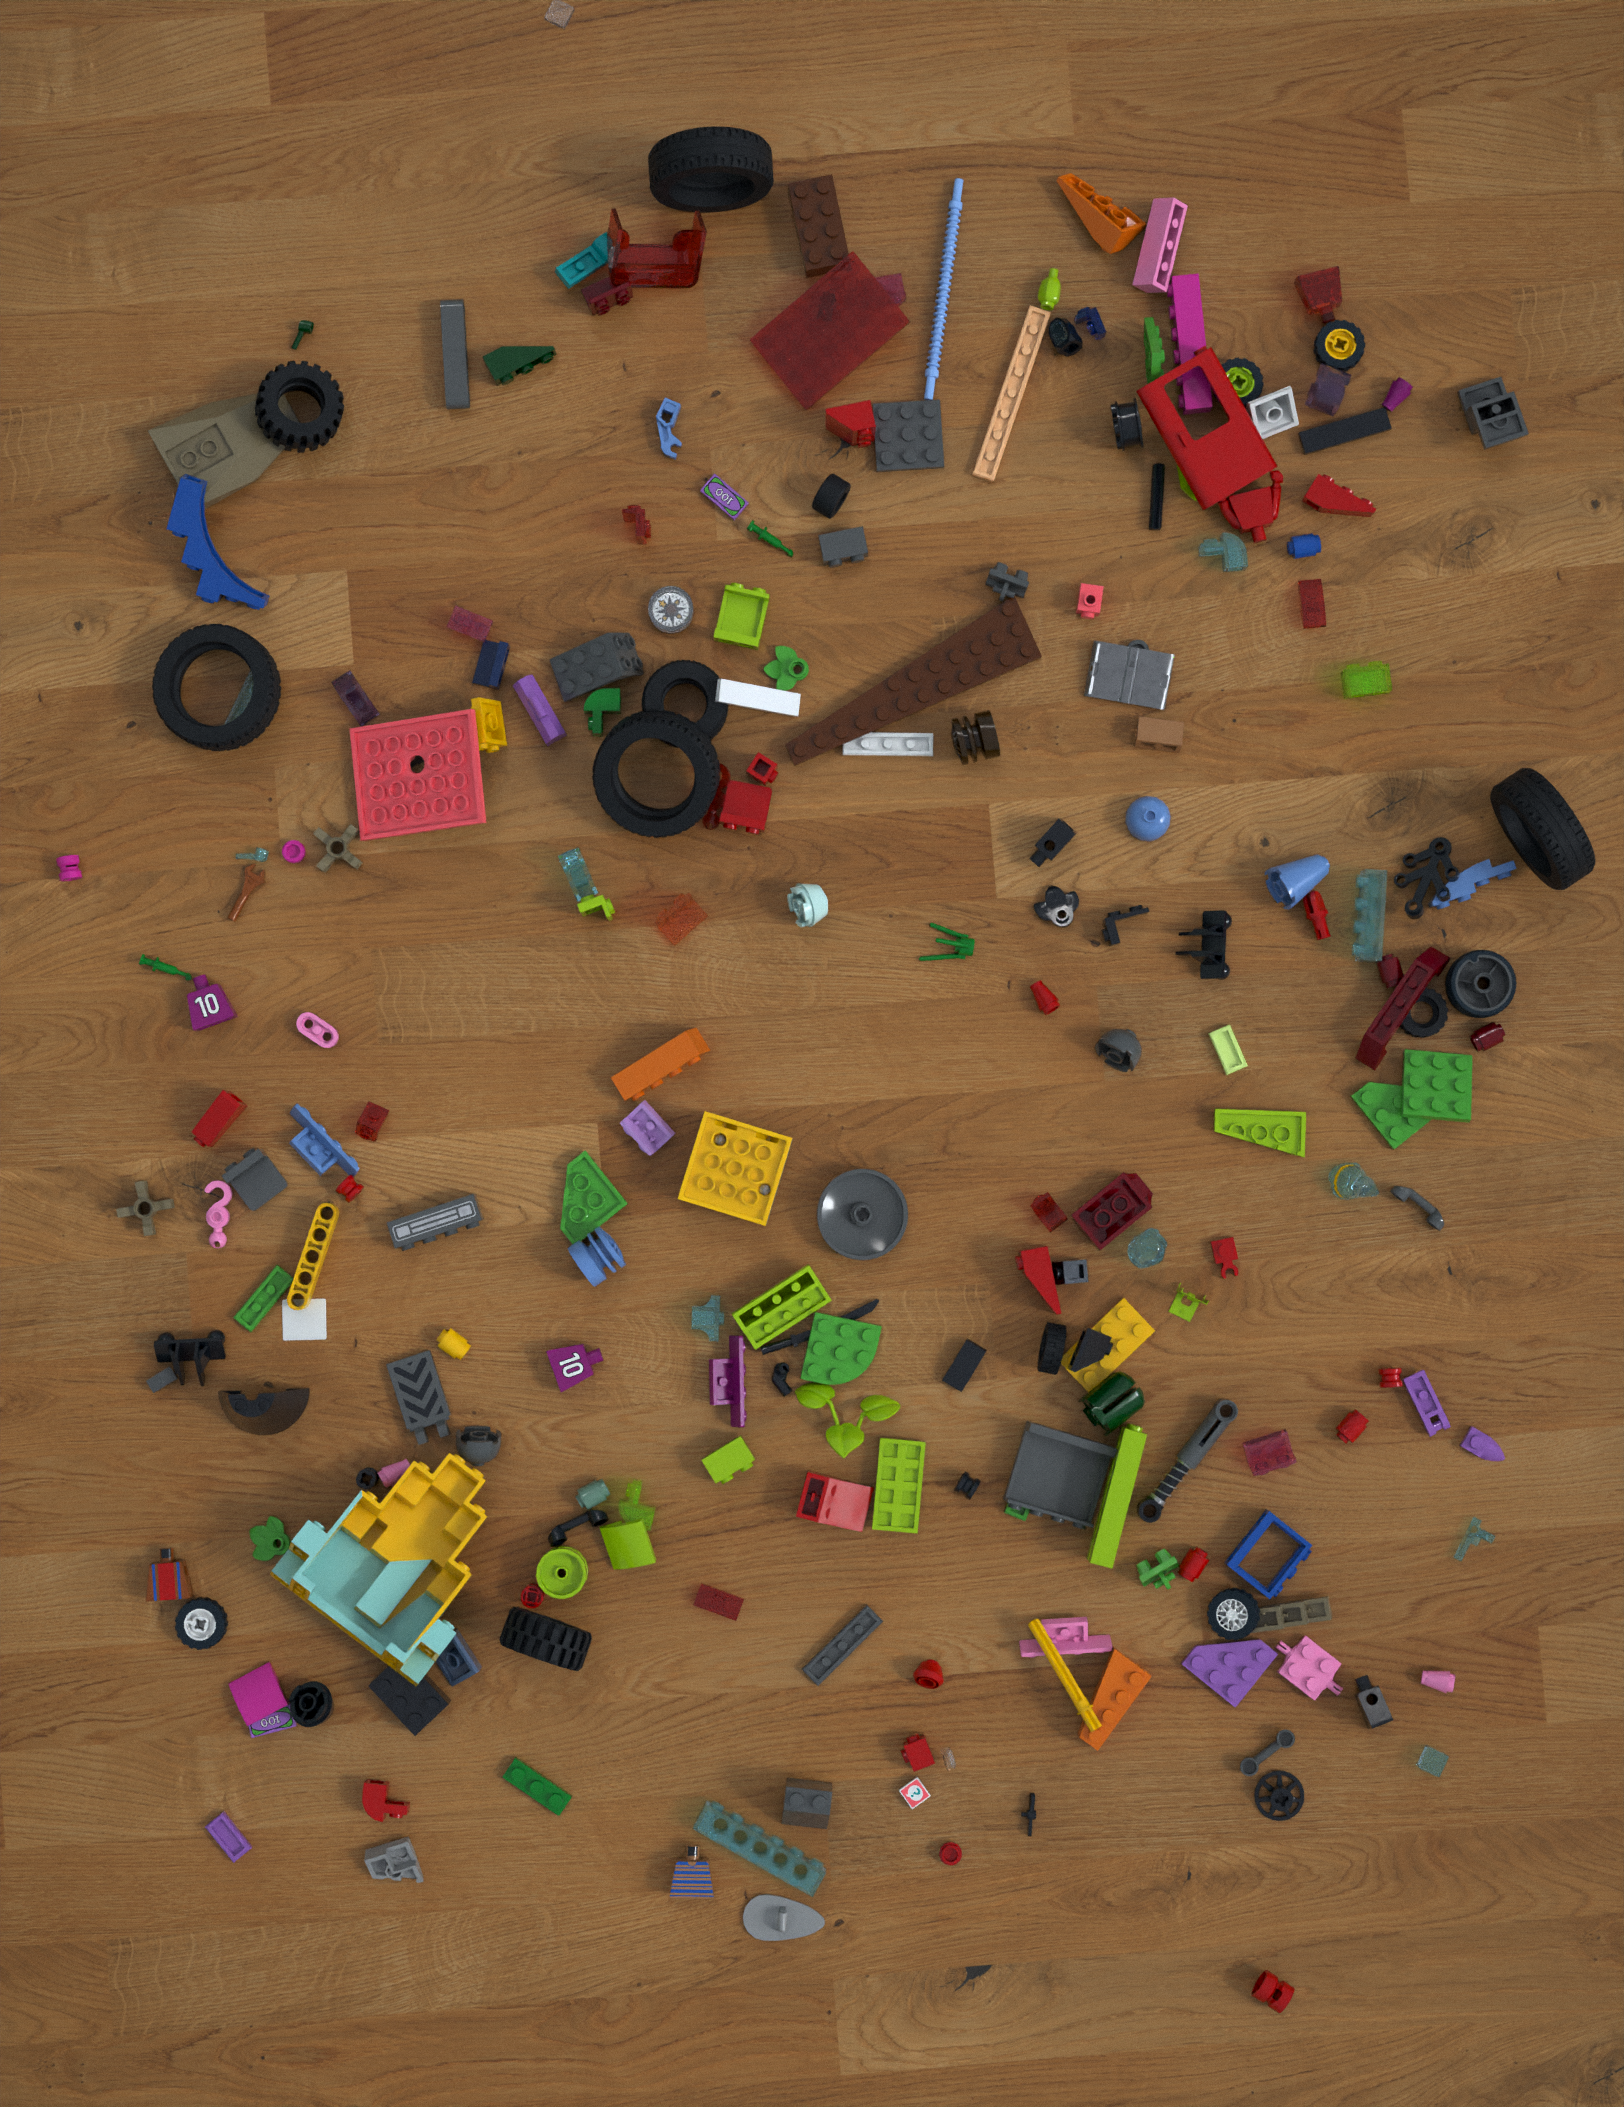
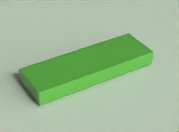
(264, 1298)

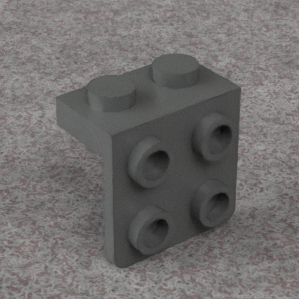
(255, 1178)

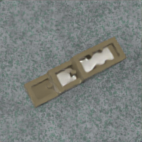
(1293, 1614)

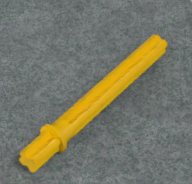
(1064, 1675)

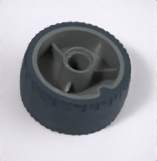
(1463, 988)

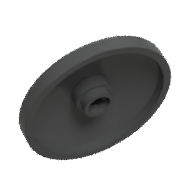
(862, 1214)

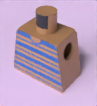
(692, 1876)

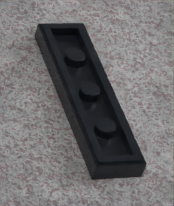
(1344, 431)

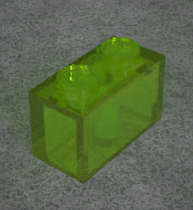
(1366, 680)

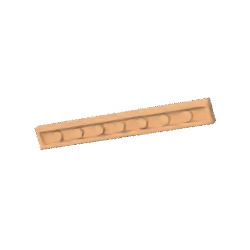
(1011, 393)

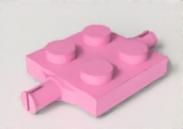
(1309, 1667)

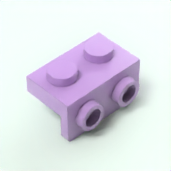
(647, 1128)

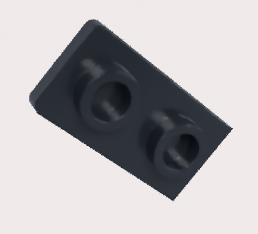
(1110, 932)

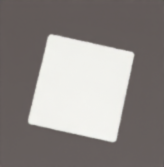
(304, 1323)

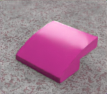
(258, 1694)

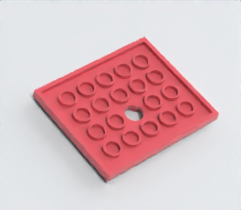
(402, 802)

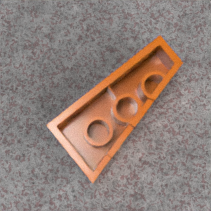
(660, 1063)

